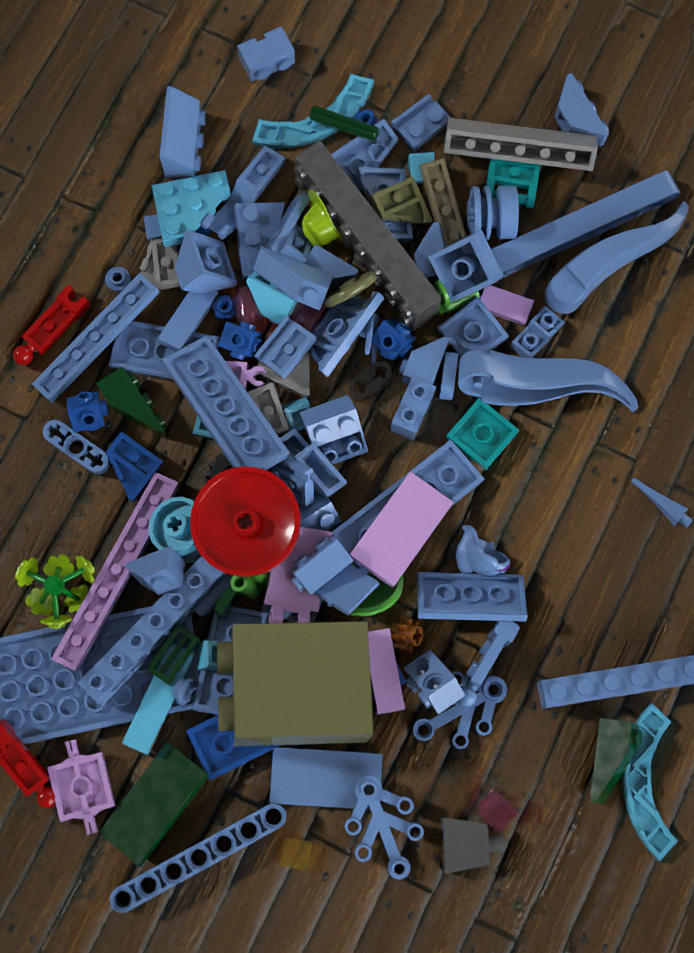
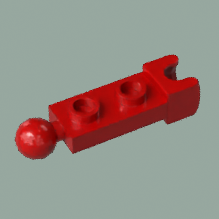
(51, 325)
(24, 767)

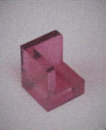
(496, 811)

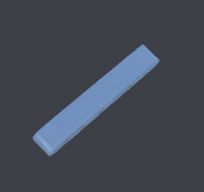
(188, 866)

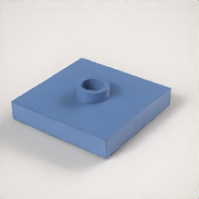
(473, 329)

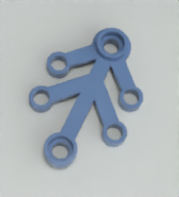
(466, 713)
(381, 821)

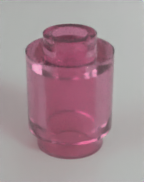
(246, 307)

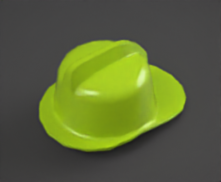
(318, 224)

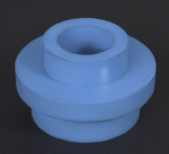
(120, 285)
(184, 691)

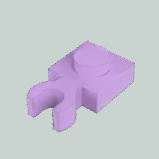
(244, 375)

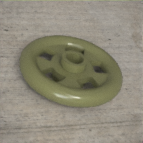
(350, 289)

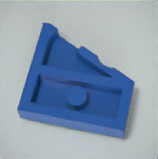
(132, 465)

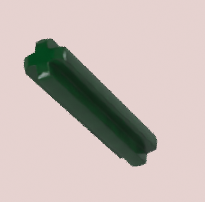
(344, 123)

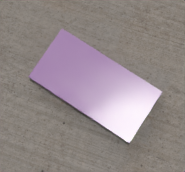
(401, 529)

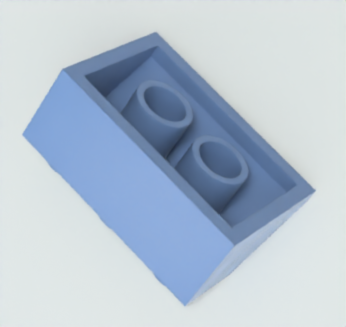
(181, 135)

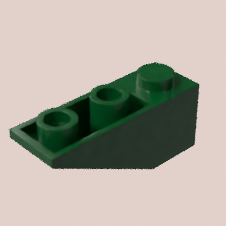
(127, 401)

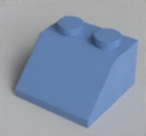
(466, 266)

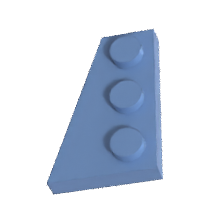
(365, 153)
(378, 179)
(254, 229)

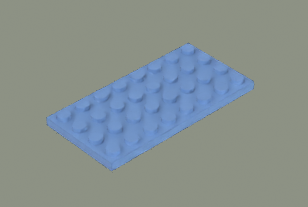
(45, 697)

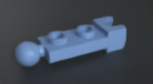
(501, 636)

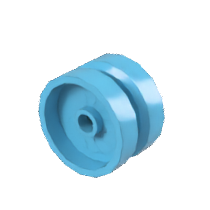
(171, 527)

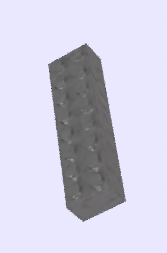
(368, 237)

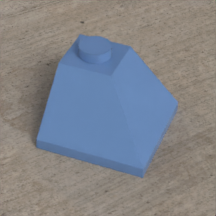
(203, 264)

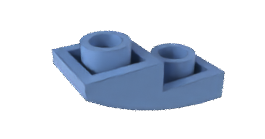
(537, 333)

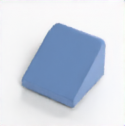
(152, 227)

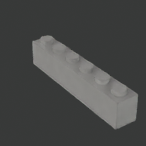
(520, 144)

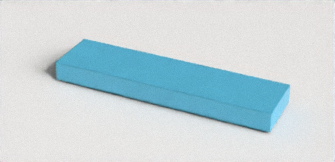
(155, 706)

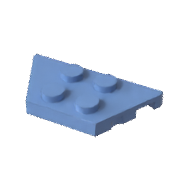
(340, 328)

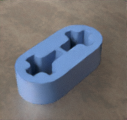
(448, 376)

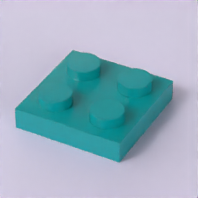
(482, 434)

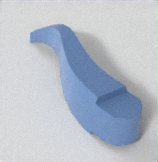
(595, 264)
(528, 381)

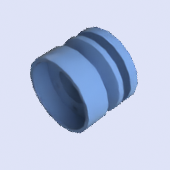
(495, 212)

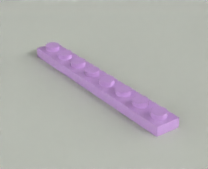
(112, 576)

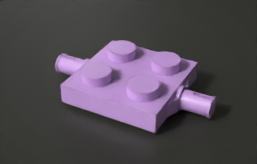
(81, 786)

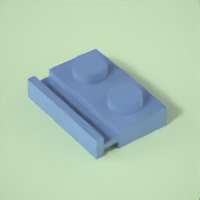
(420, 122)
(285, 347)
(297, 478)

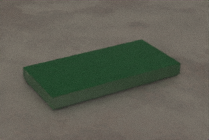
(153, 804)

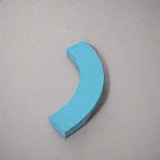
(307, 131)
(638, 788)

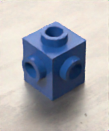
(393, 339)
(241, 340)
(86, 411)

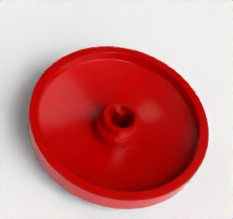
(245, 521)

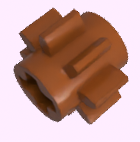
(406, 634)

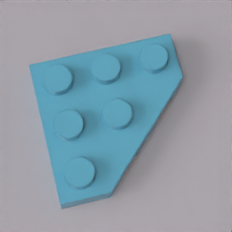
(187, 202)

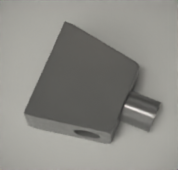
(467, 844)

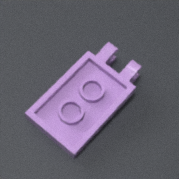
(280, 589)

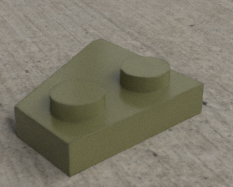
(401, 203)

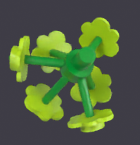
(59, 572)

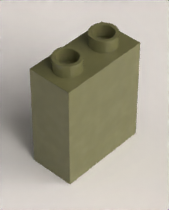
(296, 684)

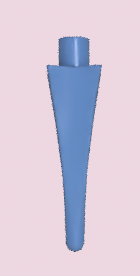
(672, 510)

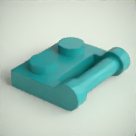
(514, 174)

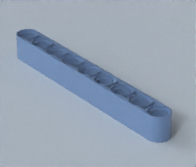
(585, 223)

